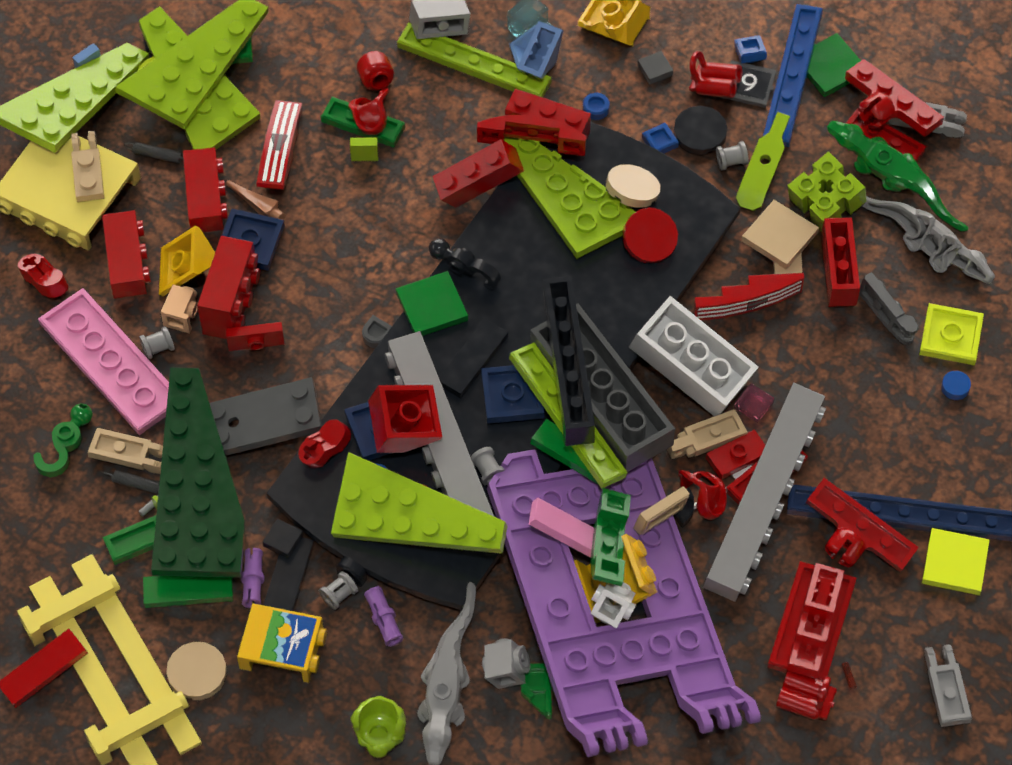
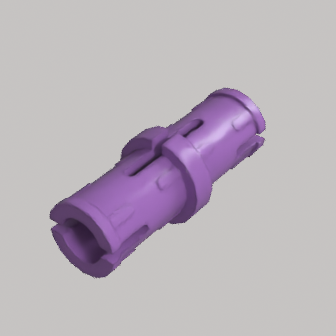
(252, 577)
(383, 616)

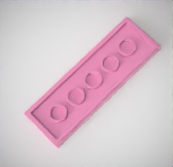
(109, 360)

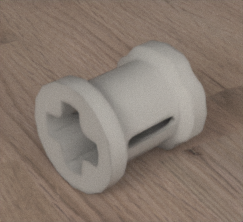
(732, 155)
(156, 342)
(486, 464)
(338, 590)

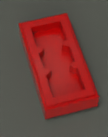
(255, 336)
(736, 454)

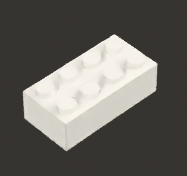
(693, 356)

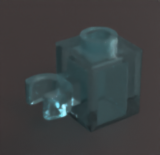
(525, 16)

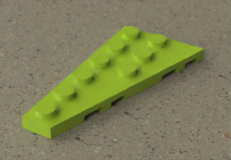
(188, 71)
(67, 102)
(223, 112)
(570, 198)
(395, 509)

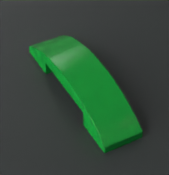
(607, 539)

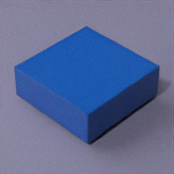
(750, 49)
(660, 138)

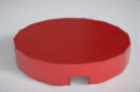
(650, 235)

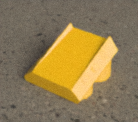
(615, 18)

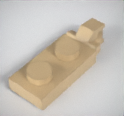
(707, 435)

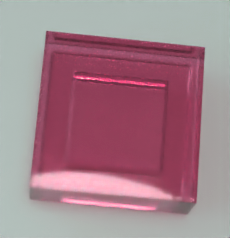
(754, 402)

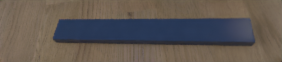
(918, 514)

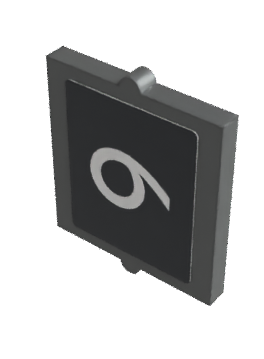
(754, 85)

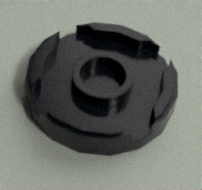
(700, 130)

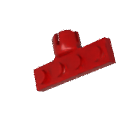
(890, 100)
(858, 529)

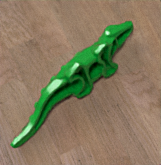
(894, 168)

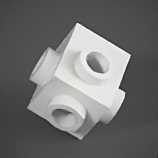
(612, 611)

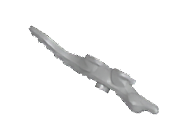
(934, 238)
(444, 680)

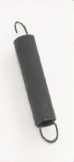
(156, 152)
(135, 481)

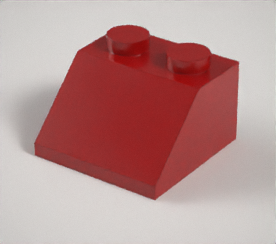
(404, 417)

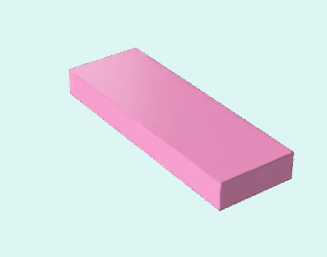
(561, 526)

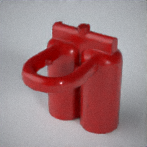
(714, 78)
(807, 696)

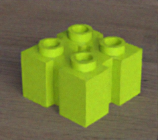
(827, 191)

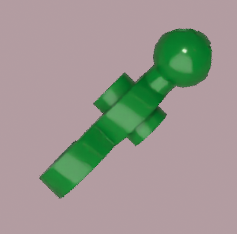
(65, 438)

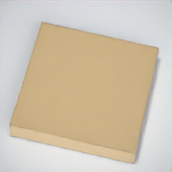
(780, 234)

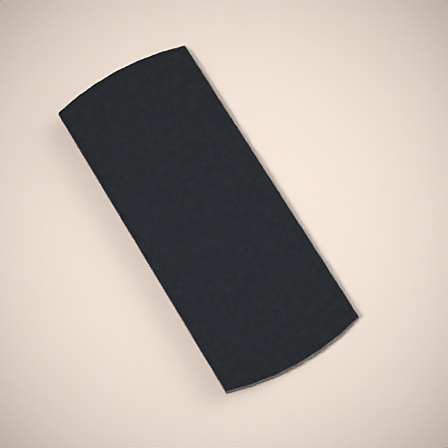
(524, 249)

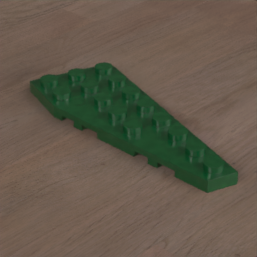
(197, 506)

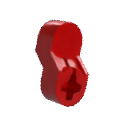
(43, 275)
(325, 443)

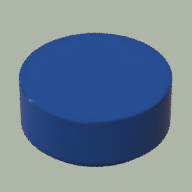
(597, 105)
(956, 385)

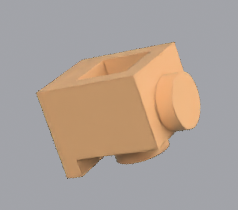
(179, 308)

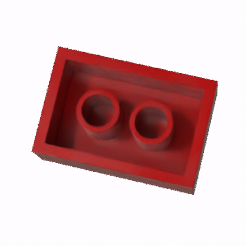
(228, 286)

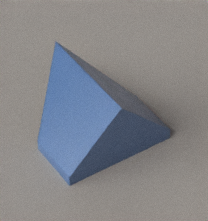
(537, 49)

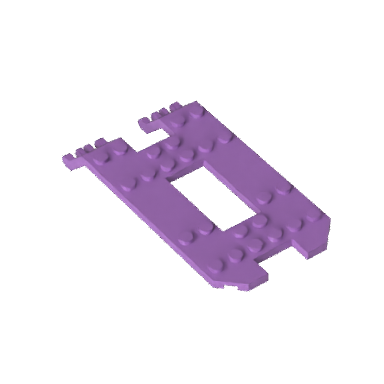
(591, 660)

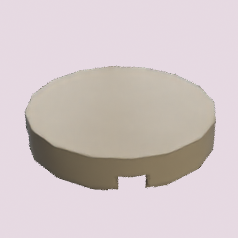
(633, 185)
(196, 670)

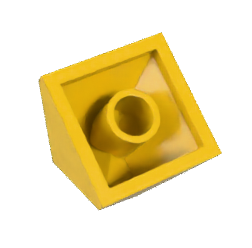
(184, 259)

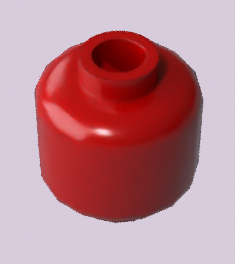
(375, 70)

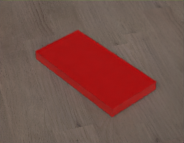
(792, 615)

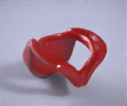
(371, 115)
(711, 499)

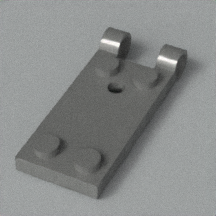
(267, 416)

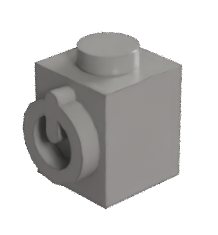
(505, 663)

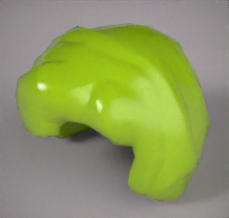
(379, 725)

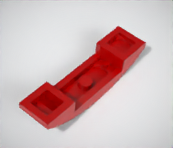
(532, 128)

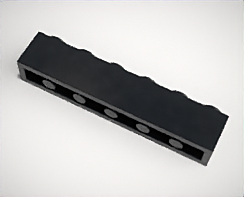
(568, 361)

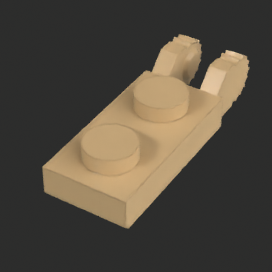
(87, 169)
(125, 450)

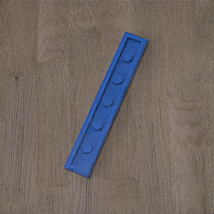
(795, 67)

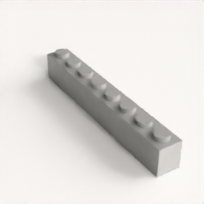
(448, 456)
(764, 492)

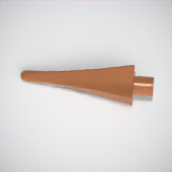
(261, 204)

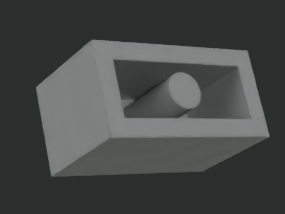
(439, 18)

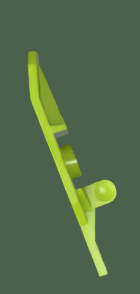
(759, 175)

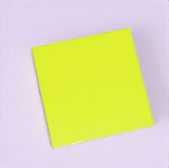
(951, 334)
(955, 561)

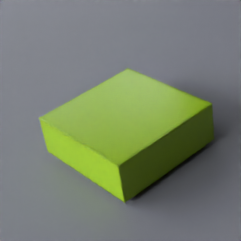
(364, 149)

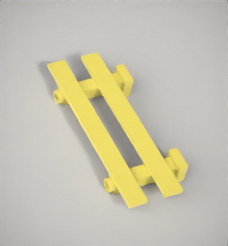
(123, 730)

